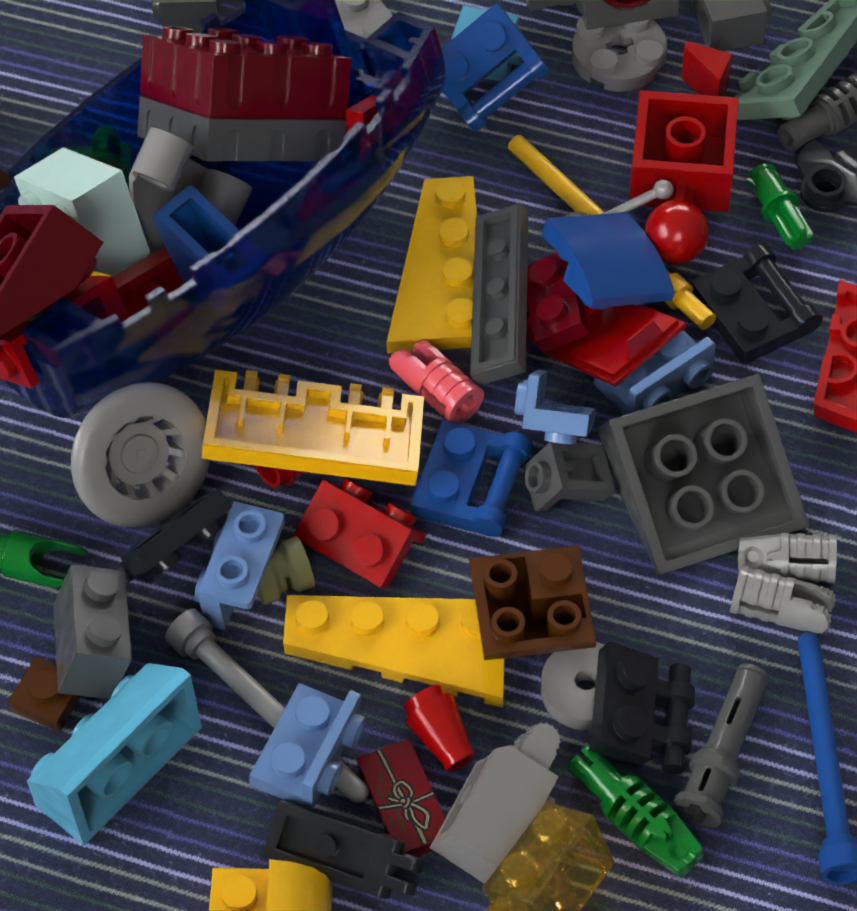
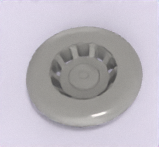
(138, 453)

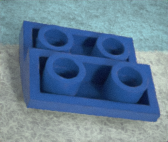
(609, 260)

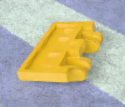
(313, 429)

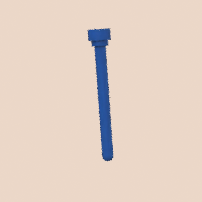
(839, 849)

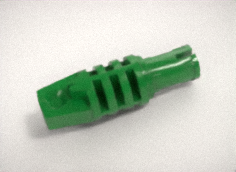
(639, 813)

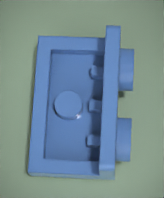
(559, 421)
(238, 562)

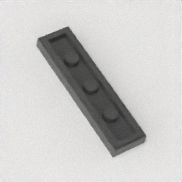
(500, 295)

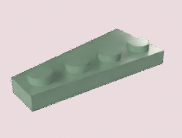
(800, 65)

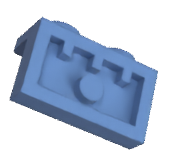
(663, 376)
(307, 745)

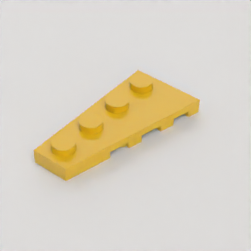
(438, 270)
(399, 637)

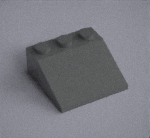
(703, 473)

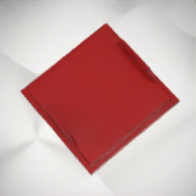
(618, 341)

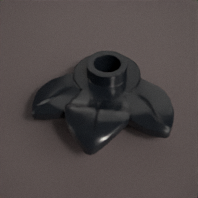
(827, 178)

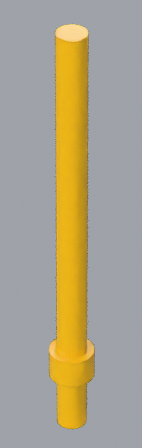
(580, 202)

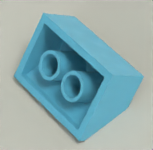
(116, 750)

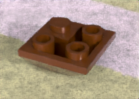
(532, 603)

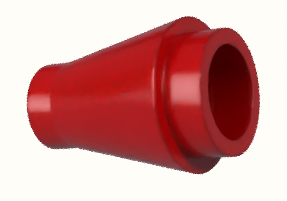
(438, 724)

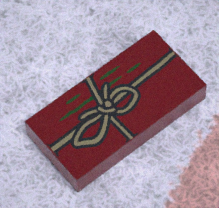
(402, 795)

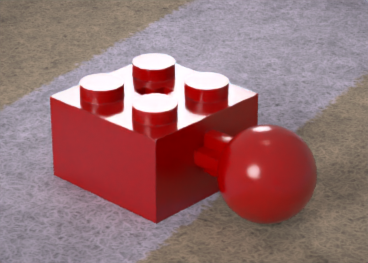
(693, 147)

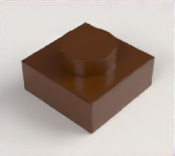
(39, 698)

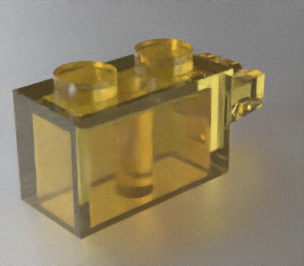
(551, 864)

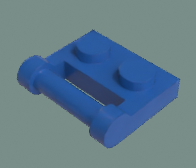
(477, 54)
(454, 474)

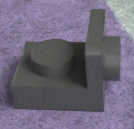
(568, 472)

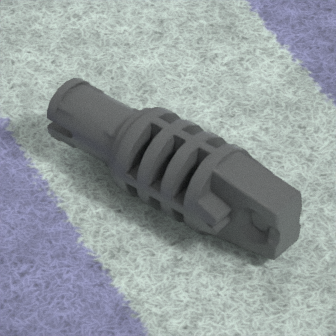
(826, 115)

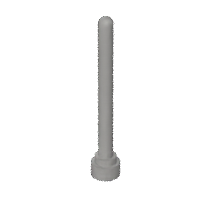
(193, 637)

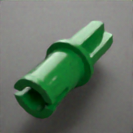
(780, 206)

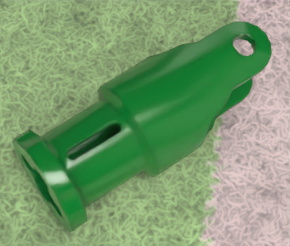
(23, 551)

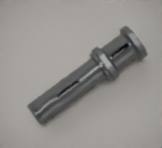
(716, 764)

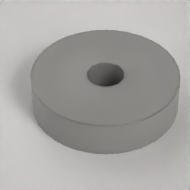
(559, 686)

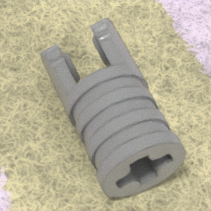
(782, 600)

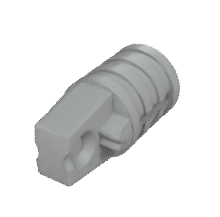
(791, 555)

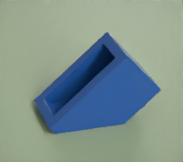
(192, 229)

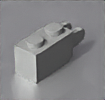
(499, 802)

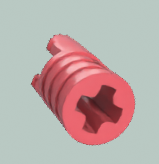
(438, 381)

